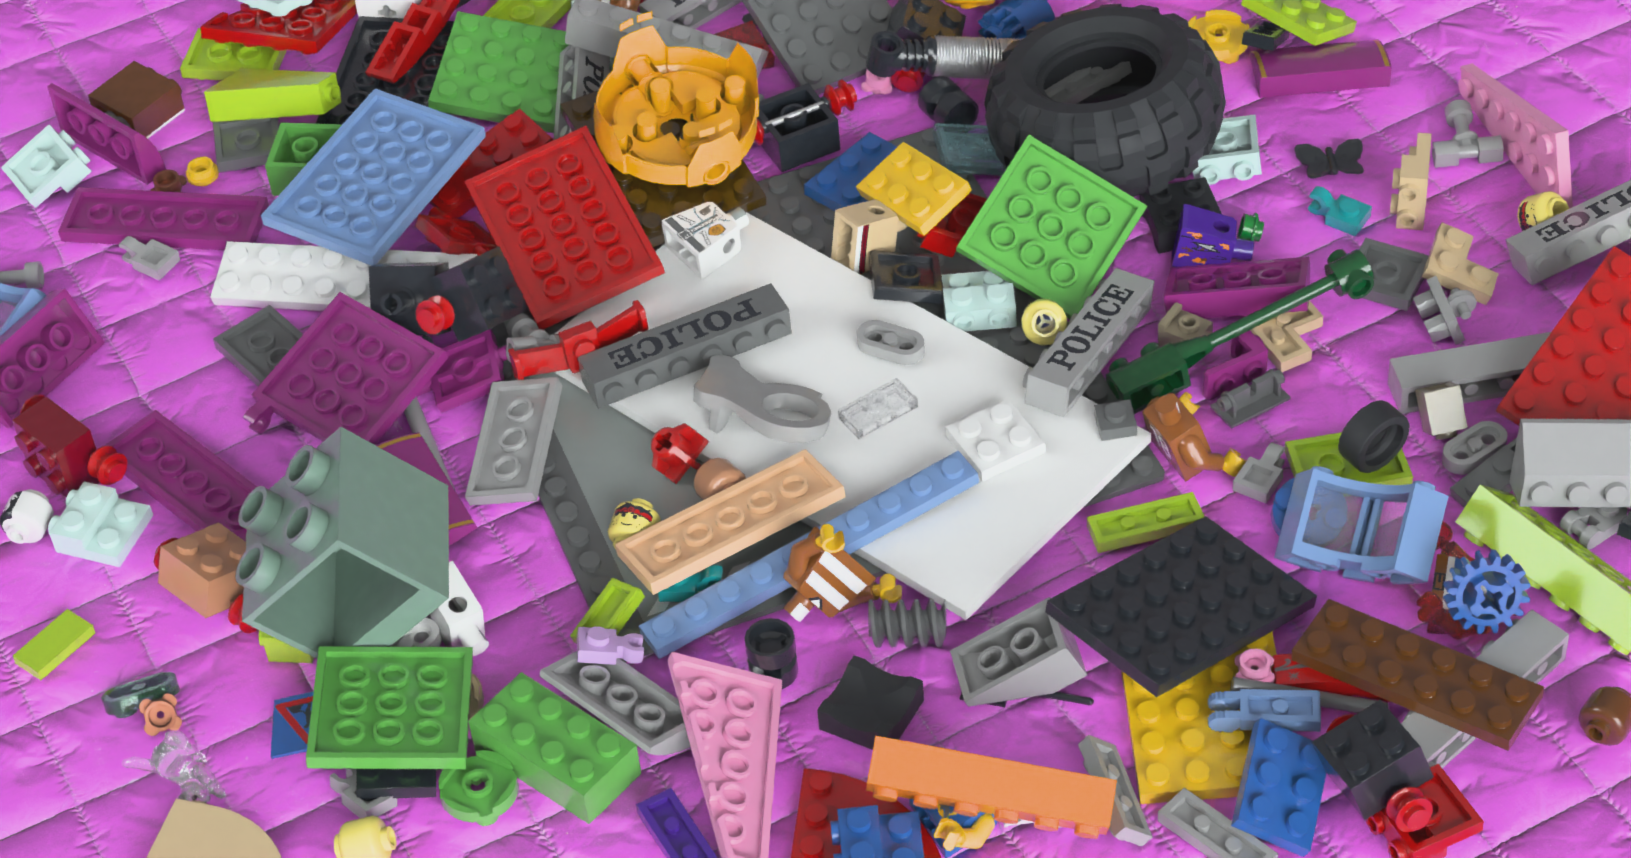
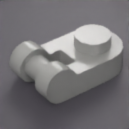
(1602, 522)

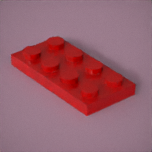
(502, 143)

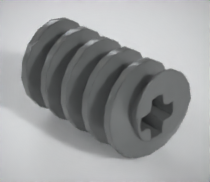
(907, 623)

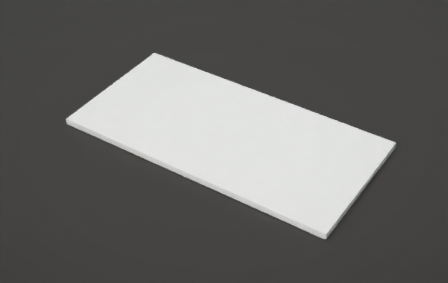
(955, 549)

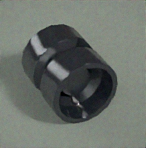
(947, 103)
(772, 650)

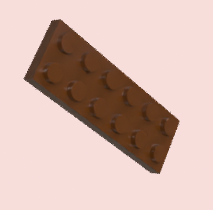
(1418, 674)

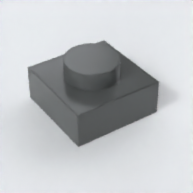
(1115, 420)

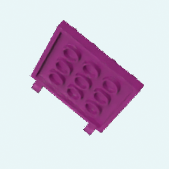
(346, 373)

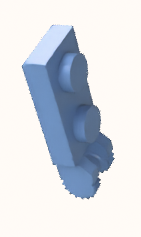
(1286, 708)

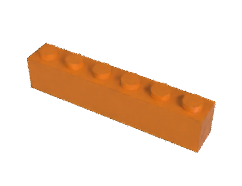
(991, 786)

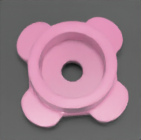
(877, 84)
(1255, 665)

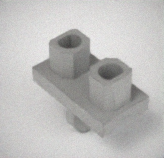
(1458, 304)

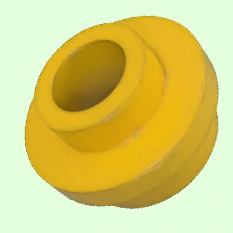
(201, 171)

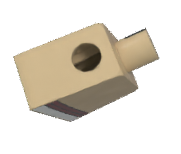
(861, 230)

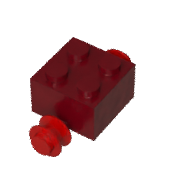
(63, 448)

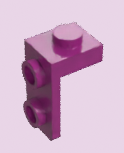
(1248, 364)

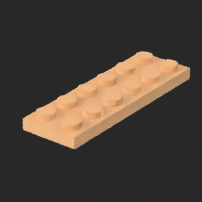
(729, 521)

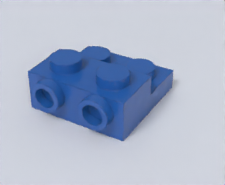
(872, 835)

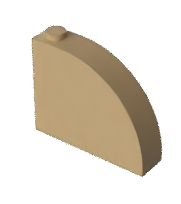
(210, 831)

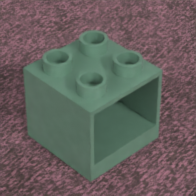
(344, 548)

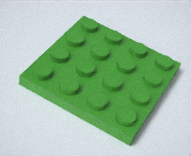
(497, 68)
(1051, 227)
(390, 708)

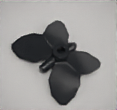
(1320, 164)

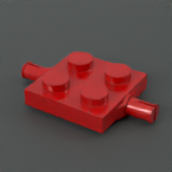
(454, 234)

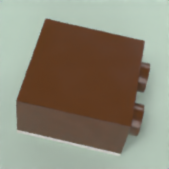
(139, 99)

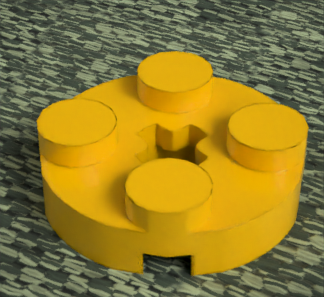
(1229, 25)

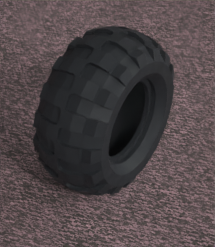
(1129, 133)

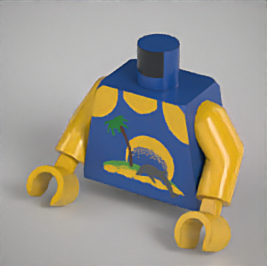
(955, 831)

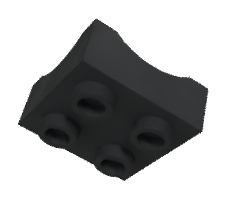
(1166, 207)
(870, 704)

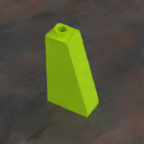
(272, 94)

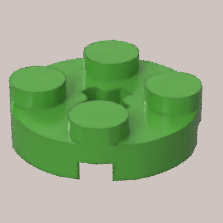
(480, 805)

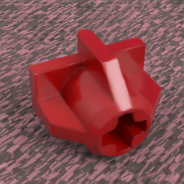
(676, 450)

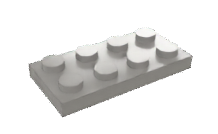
(514, 441)

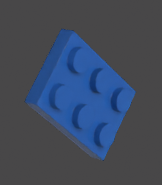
(837, 181)
(1280, 788)

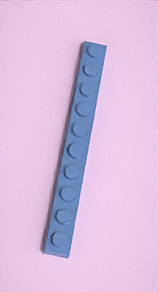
(765, 576)

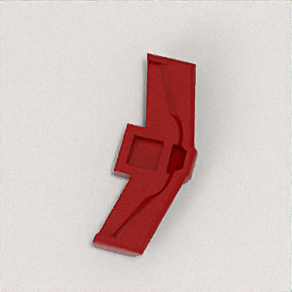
(578, 342)

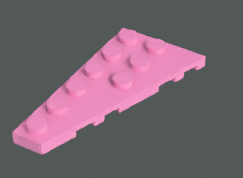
(1529, 136)
(734, 744)

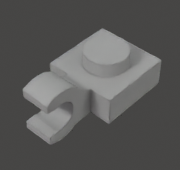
(151, 259)
(1261, 477)

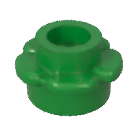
(1250, 227)

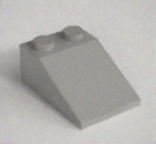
(1018, 659)

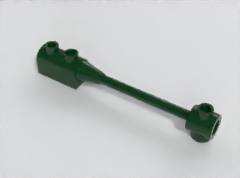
(1166, 367)

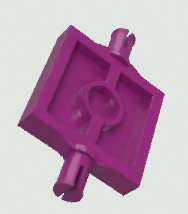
(467, 371)

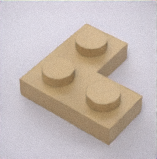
(1450, 264)
(1283, 337)

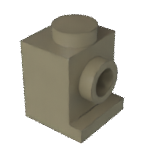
(1181, 325)

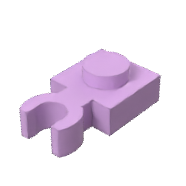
(604, 646)

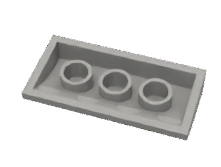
(623, 701)

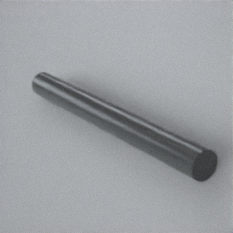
(1327, 699)

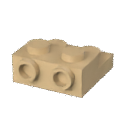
(1412, 185)

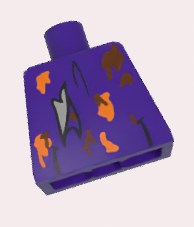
(1207, 239)

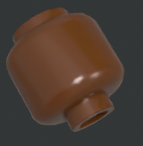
(1607, 715)

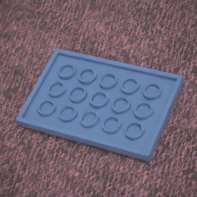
(373, 177)

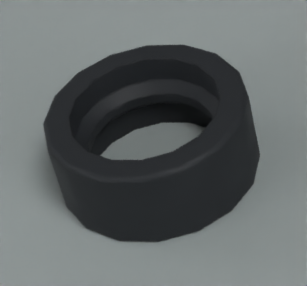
(1373, 436)

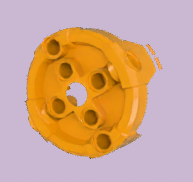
(671, 86)

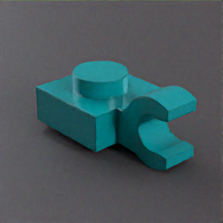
(1342, 214)
(692, 585)

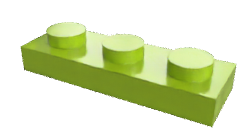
(1143, 522)

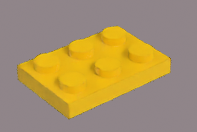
(914, 188)

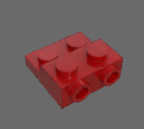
(950, 230)
(1450, 821)

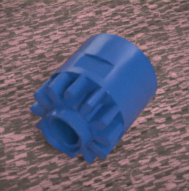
(1014, 18)

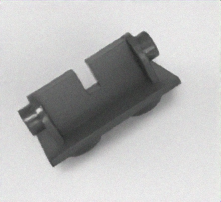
(1251, 400)

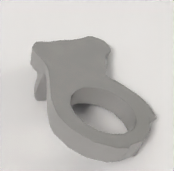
(730, 389)

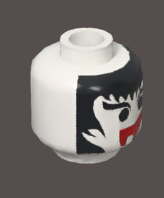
(26, 516)

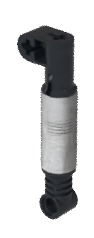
(935, 55)

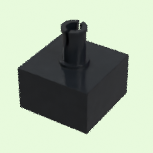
(400, 288)

